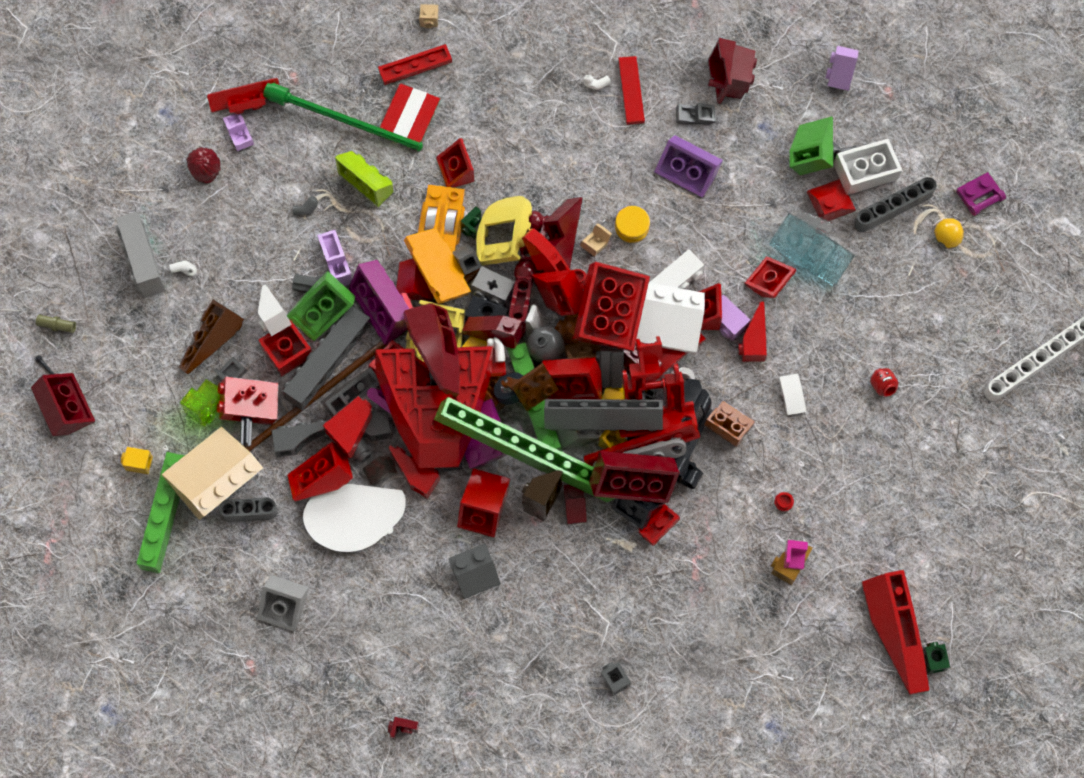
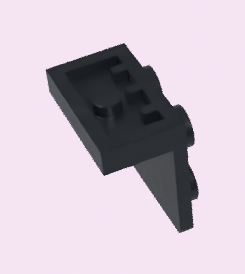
(636, 511)

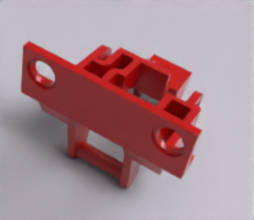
(672, 386)

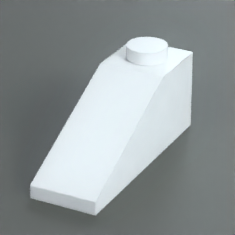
(271, 313)

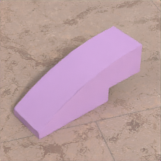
(335, 257)

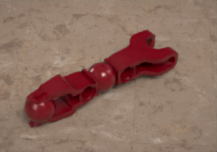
(523, 273)

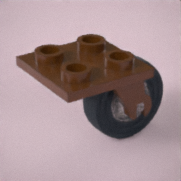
(525, 389)

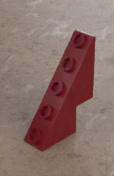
(563, 227)

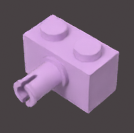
(842, 69)

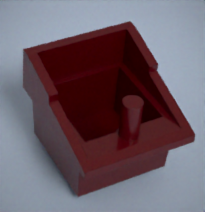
(731, 69)

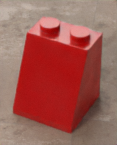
(483, 502)

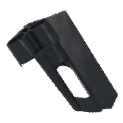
(689, 473)

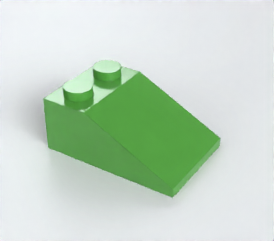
(321, 306)

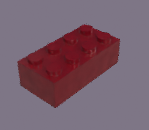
(634, 477)

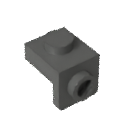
(231, 369)

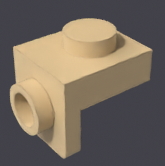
(596, 240)

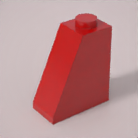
(349, 425)

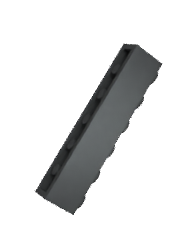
(326, 358)
(603, 414)

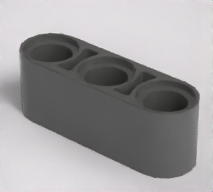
(240, 504)

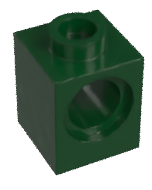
(934, 666)

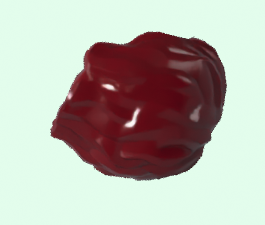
(203, 164)

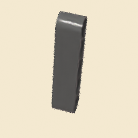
(901, 198)

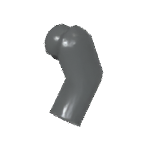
(307, 208)

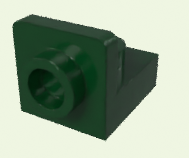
(471, 220)

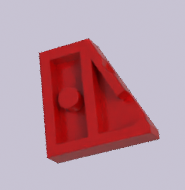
(659, 524)

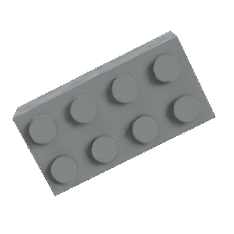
(139, 254)

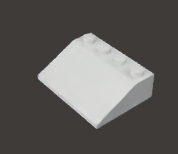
(673, 316)

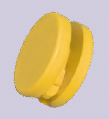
(632, 224)

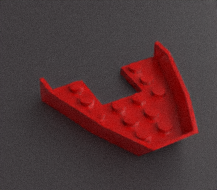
(416, 406)

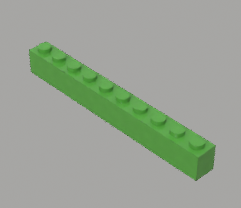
(515, 444)

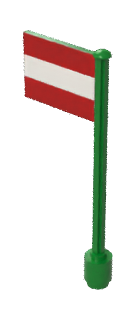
(403, 123)

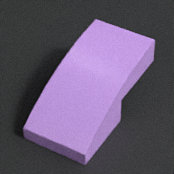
(238, 131)

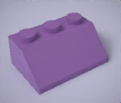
(688, 166)

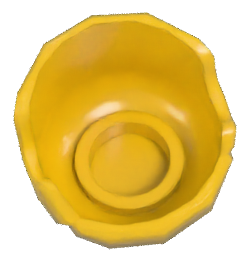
(949, 232)

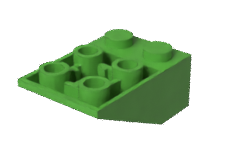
(812, 147)

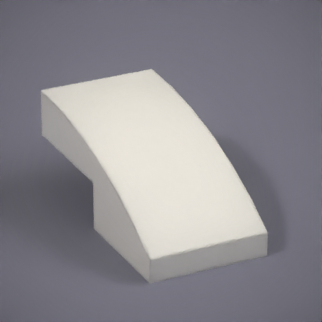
(792, 394)

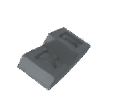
(696, 114)

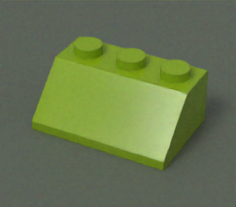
(364, 177)

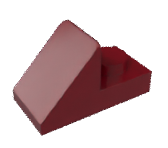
(574, 505)

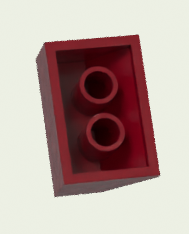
(62, 403)

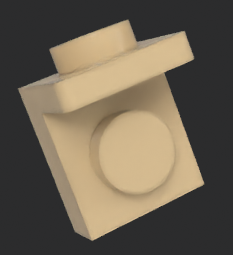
(428, 15)

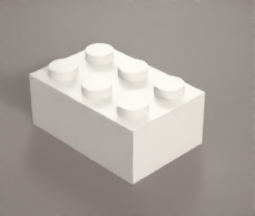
(867, 166)

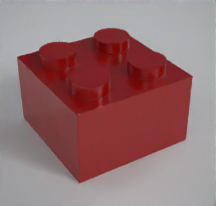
(285, 349)

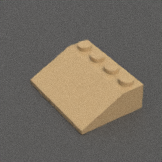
(211, 472)

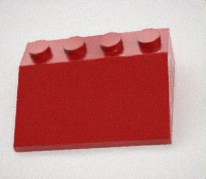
(611, 306)

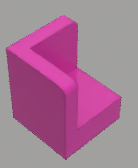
(795, 554)

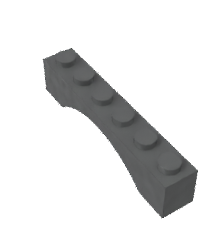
(292, 439)

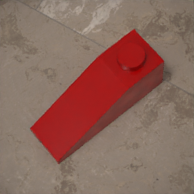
(754, 341)

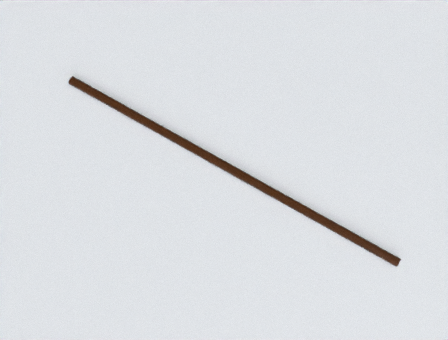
(333, 382)

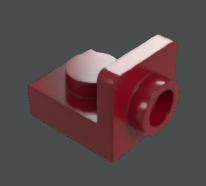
(406, 726)

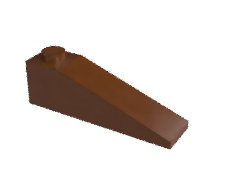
(217, 328)

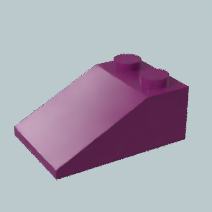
(480, 454)

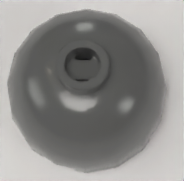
(545, 344)

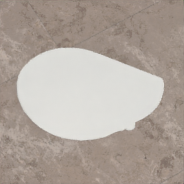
(353, 516)

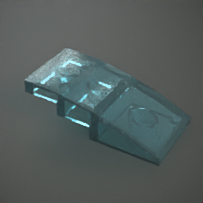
(811, 249)

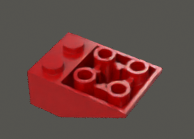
(560, 291)

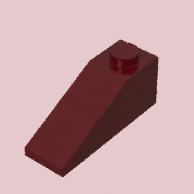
(502, 327)

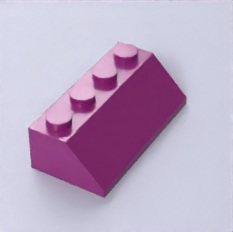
(379, 300)

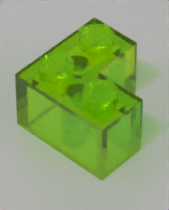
(201, 404)

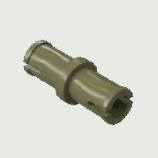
(55, 323)

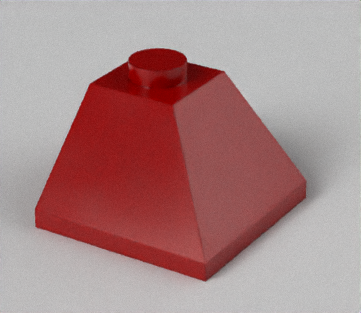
(831, 200)

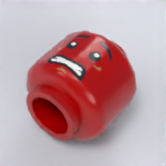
(884, 382)

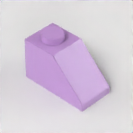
(733, 320)

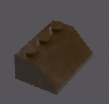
(541, 494)

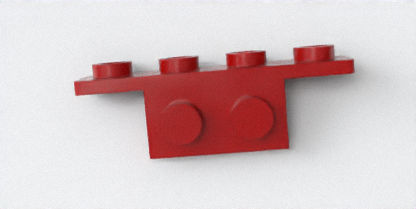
(240, 98)

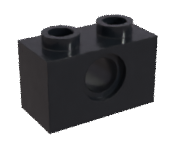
(480, 304)

